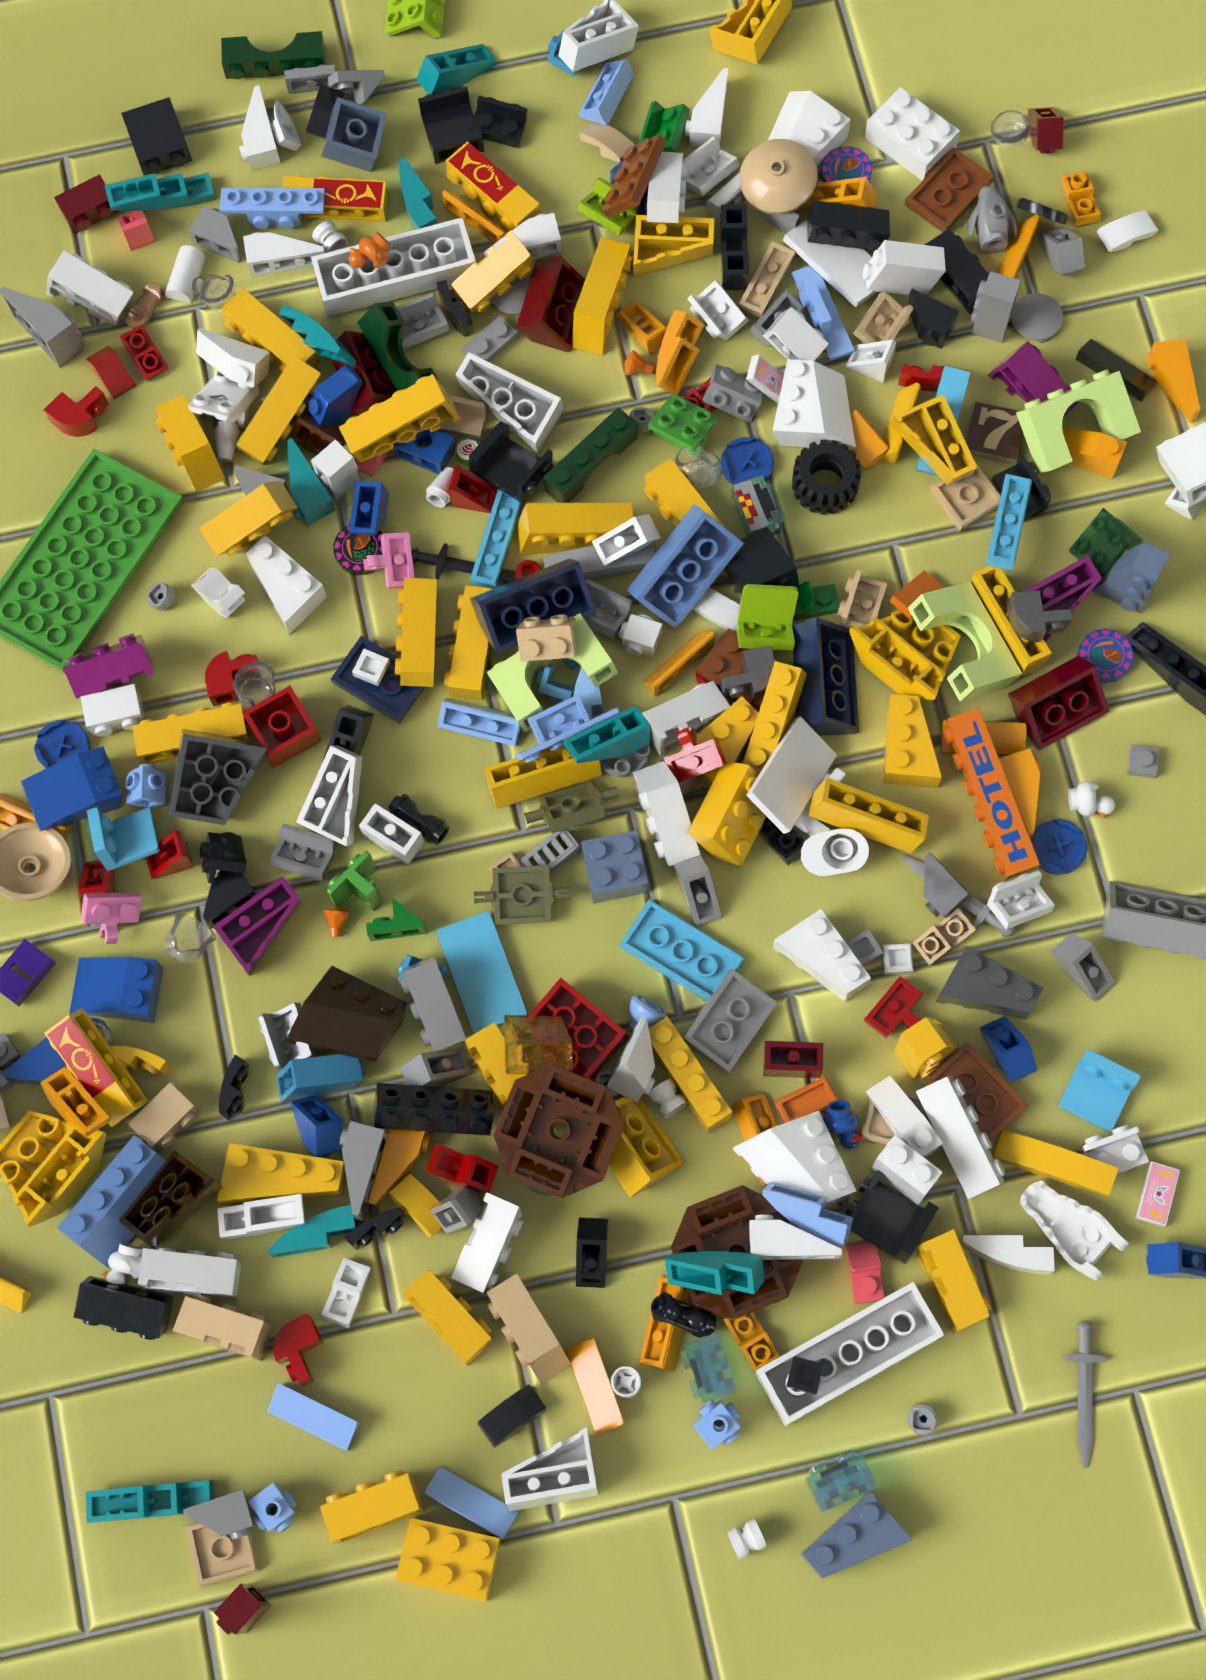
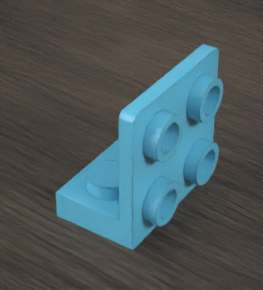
(124, 838)
(1098, 1090)

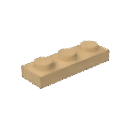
(766, 279)

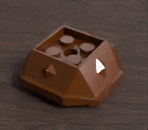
(527, 1135)
(723, 1225)

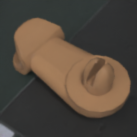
(143, 309)

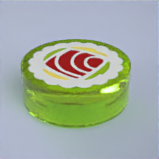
(464, 448)

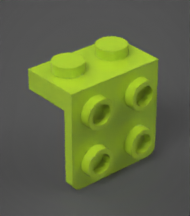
(411, 13)
(766, 617)

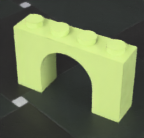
(1043, 420)
(963, 609)
(515, 677)

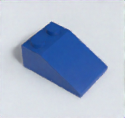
(71, 788)
(118, 988)

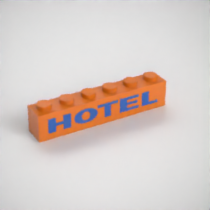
(991, 794)

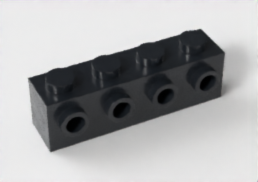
(433, 1109)

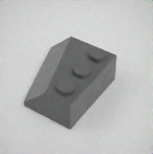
(211, 775)

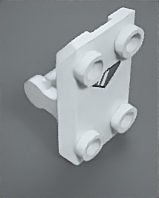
(224, 400)

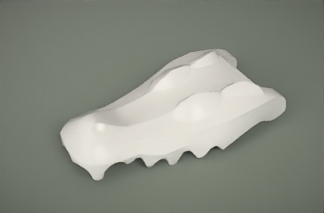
(1074, 1229)

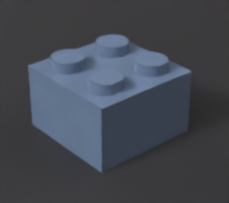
(354, 134)
(614, 866)

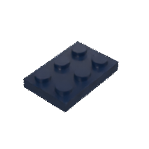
(389, 695)

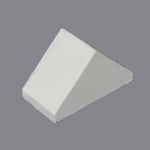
(872, 359)

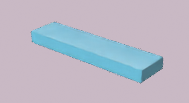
(953, 386)
(1009, 522)
(496, 541)

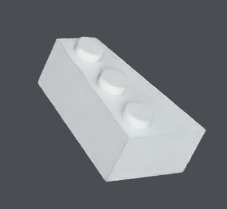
(692, 709)
(666, 813)
(824, 955)
(488, 1245)
(189, 1272)

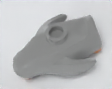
(991, 221)

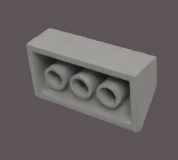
(1155, 919)

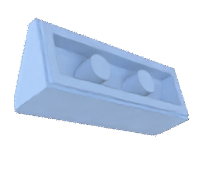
(607, 92)
(479, 721)
(313, 1417)
(471, 1502)

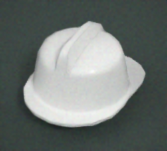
(834, 852)

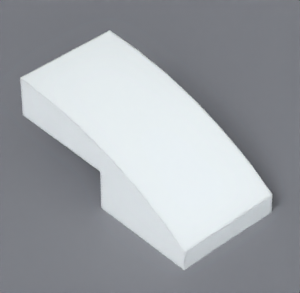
(1126, 230)
(346, 1293)

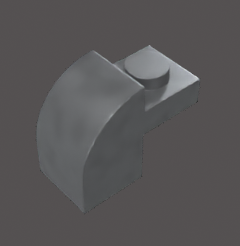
(1030, 620)
(757, 672)

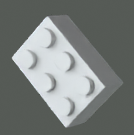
(911, 133)

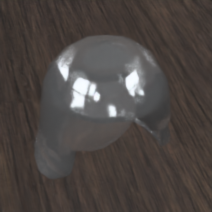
(214, 290)
(699, 466)
(254, 683)
(187, 929)

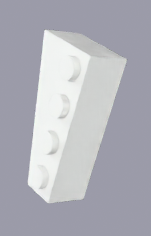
(518, 403)

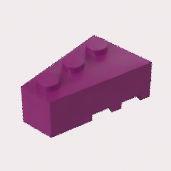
(1029, 375)
(1067, 587)
(108, 665)
(257, 923)

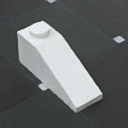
(708, 113)
(257, 135)
(538, 236)
(276, 253)
(233, 358)
(904, 1117)
(785, 1242)

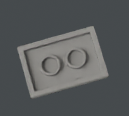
(729, 1020)

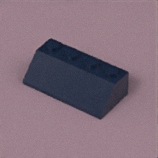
(540, 594)
(829, 689)

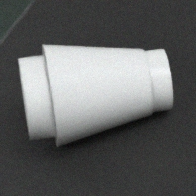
(226, 438)
(438, 491)

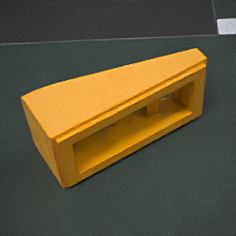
(651, 340)

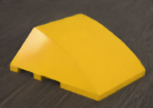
(903, 655)
(48, 1164)

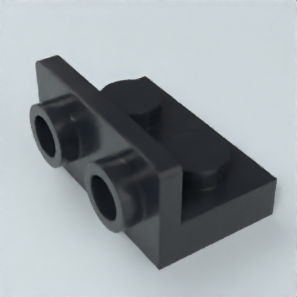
(500, 121)
(1039, 493)

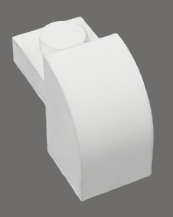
(219, 592)

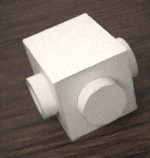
(641, 635)

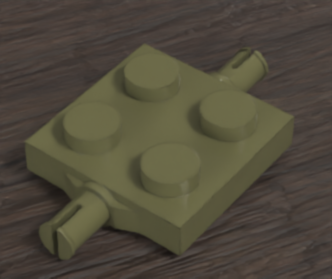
(571, 806)
(522, 895)

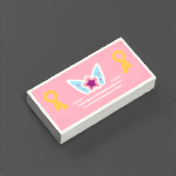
(765, 377)
(1157, 1194)

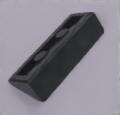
(1099, 359)

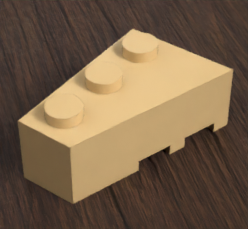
(223, 1326)
(527, 1328)

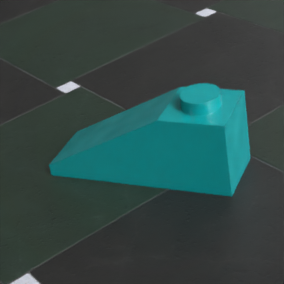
(454, 68)
(306, 488)
(610, 738)

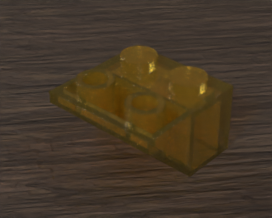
(536, 1043)

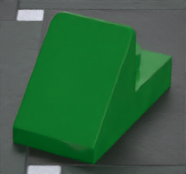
(815, 601)
(403, 925)

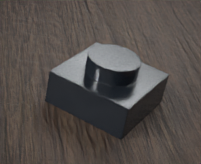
(804, 1375)

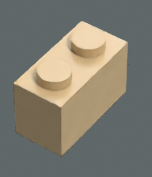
(164, 1118)

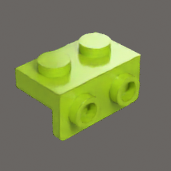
(593, 205)

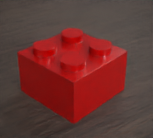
(282, 726)

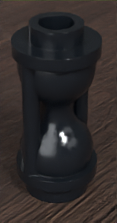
(430, 826)
(693, 1319)

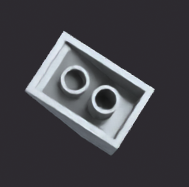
(46, 325)
(361, 1157)

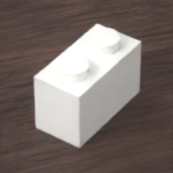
(795, 337)
(336, 469)
(112, 710)
(391, 834)

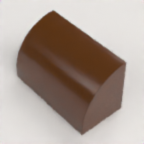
(313, 436)

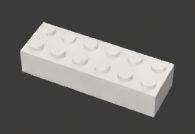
(413, 267)
(853, 1352)

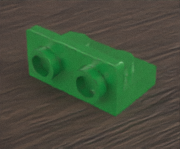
(667, 123)

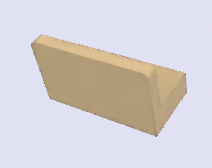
(473, 419)

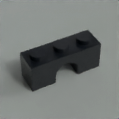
(734, 247)

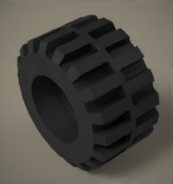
(832, 458)

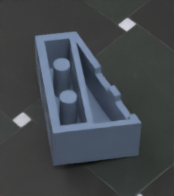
(1133, 577)
(855, 1537)

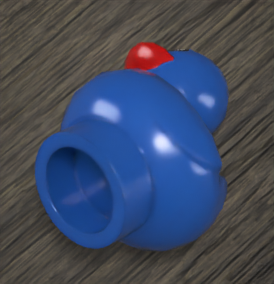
(843, 1121)

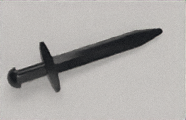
(442, 561)

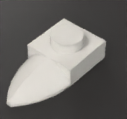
(284, 129)

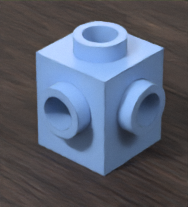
(146, 786)
(713, 1433)
(264, 1503)

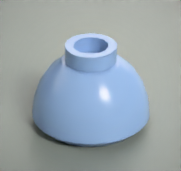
(645, 1007)

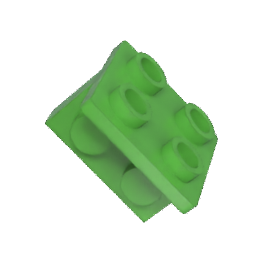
(682, 423)
(356, 881)

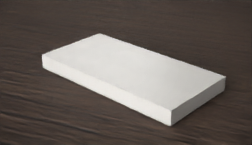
(836, 264)
(791, 775)

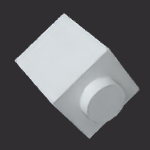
(626, 539)

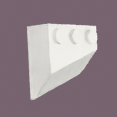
(812, 124)
(813, 407)
(799, 1157)

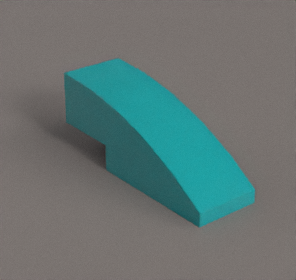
(416, 197)
(315, 1232)
(716, 1271)

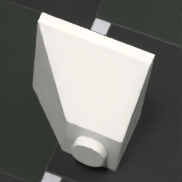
(635, 1064)

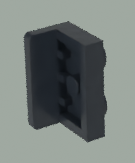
(222, 853)

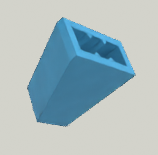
(318, 1076)

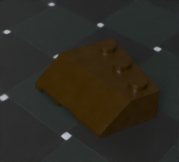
(348, 1017)
(169, 1200)

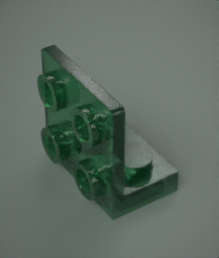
(1105, 541)

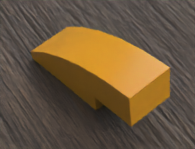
(677, 351)

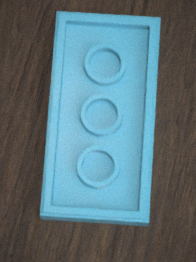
(679, 950)
(481, 971)

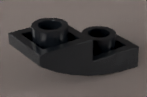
(322, 110)
(454, 309)
(785, 845)
(230, 1098)
(386, 1222)
(511, 1415)

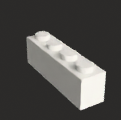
(960, 1136)

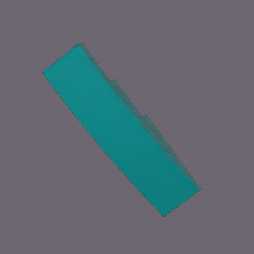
(160, 193)
(317, 337)
(146, 1501)

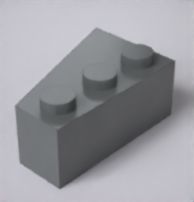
(989, 987)

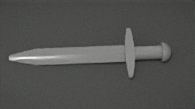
(973, 905)
(1085, 1398)

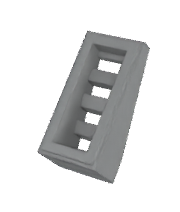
(543, 847)

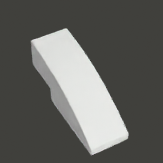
(260, 1217)
(1010, 1253)

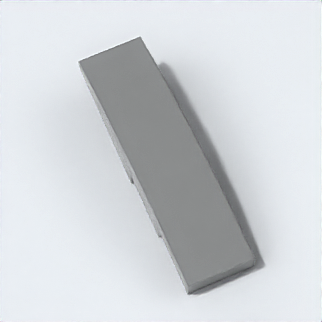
(593, 566)

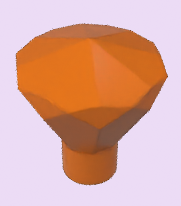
(636, 364)
(336, 918)

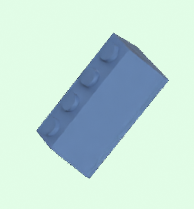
(685, 566)
(96, 1217)

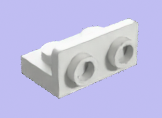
(1119, 1150)

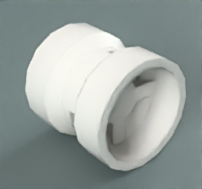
(327, 236)
(666, 1096)
(626, 1378)
(746, 1539)

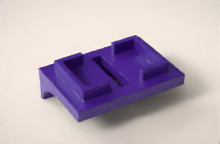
(32, 962)

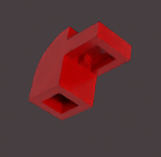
(77, 418)
(221, 674)
(462, 1169)
(294, 1340)

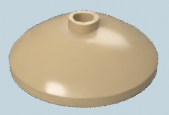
(780, 190)
(27, 847)

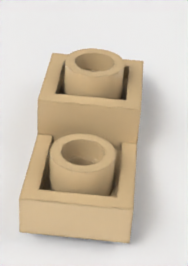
(611, 141)
(944, 936)

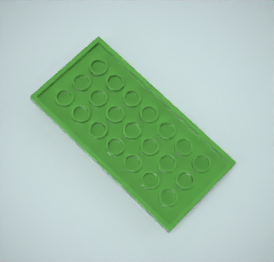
(82, 558)

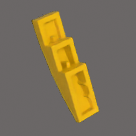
(1055, 1162)

